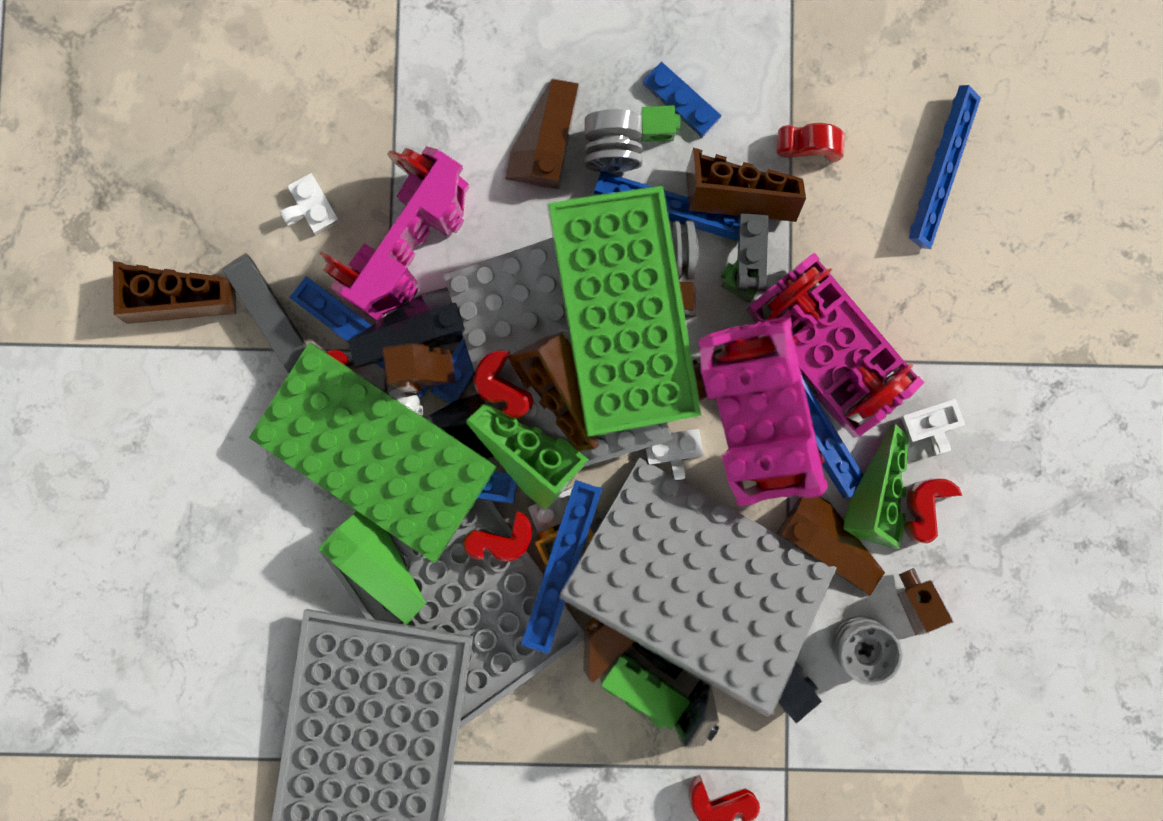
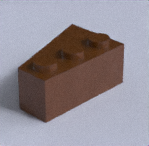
(414, 367)

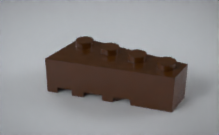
(738, 189)
(161, 295)

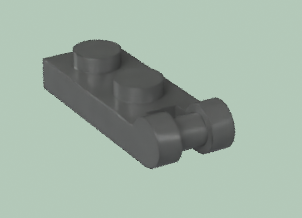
(752, 252)

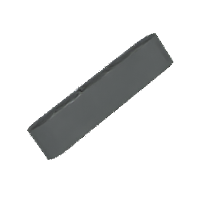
(266, 310)

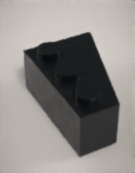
(798, 695)

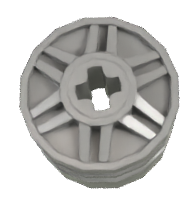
(613, 140)
(685, 248)
(882, 651)

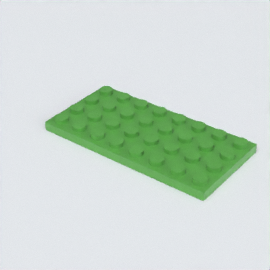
(624, 310)
(373, 452)

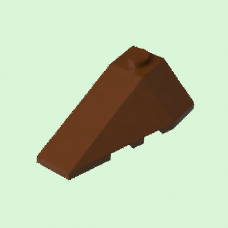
(543, 142)
(552, 374)
(821, 533)

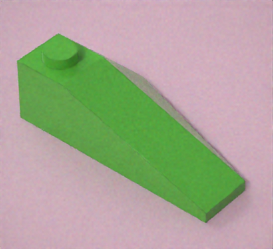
(531, 458)
(876, 503)
(375, 564)

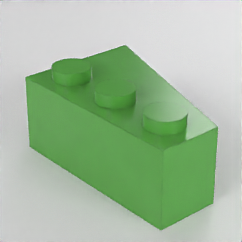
(644, 691)

